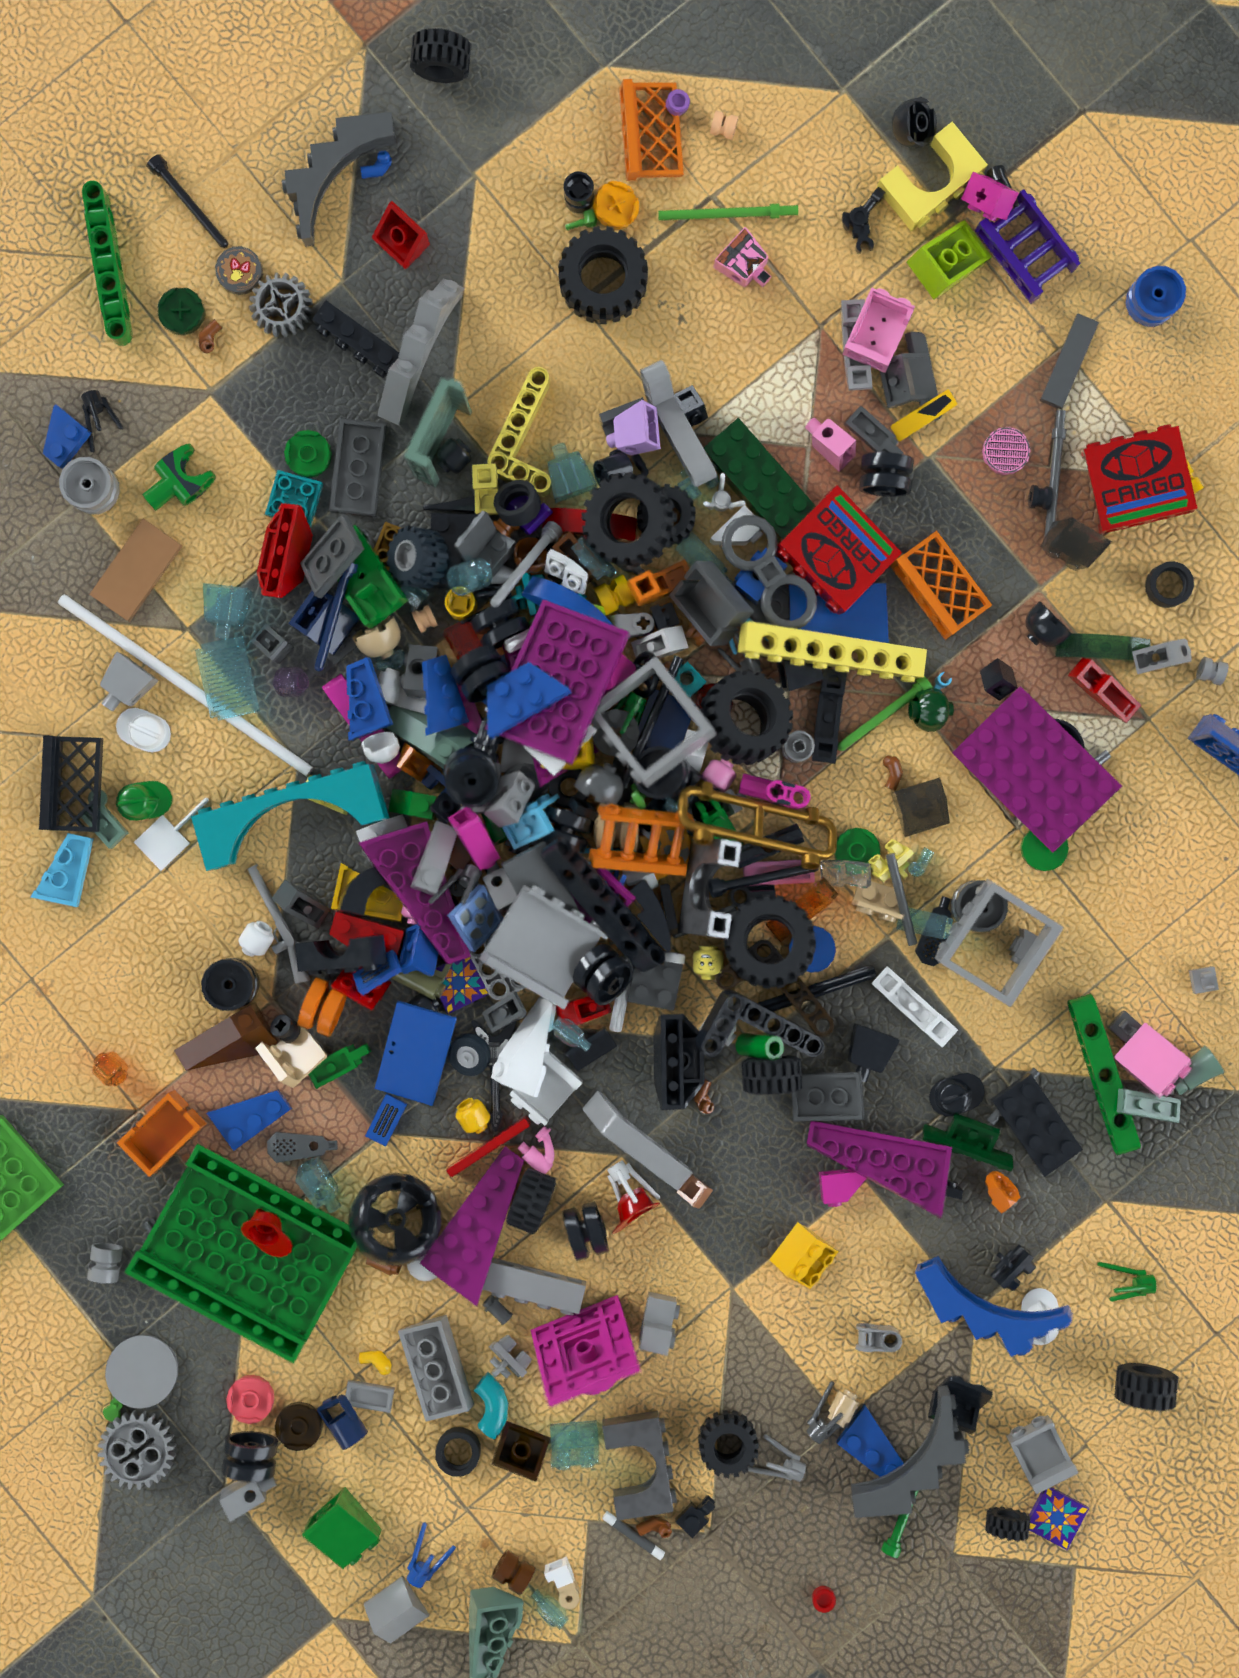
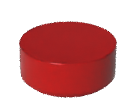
(823, 1599)

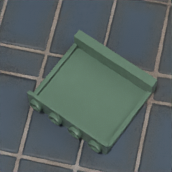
(429, 435)

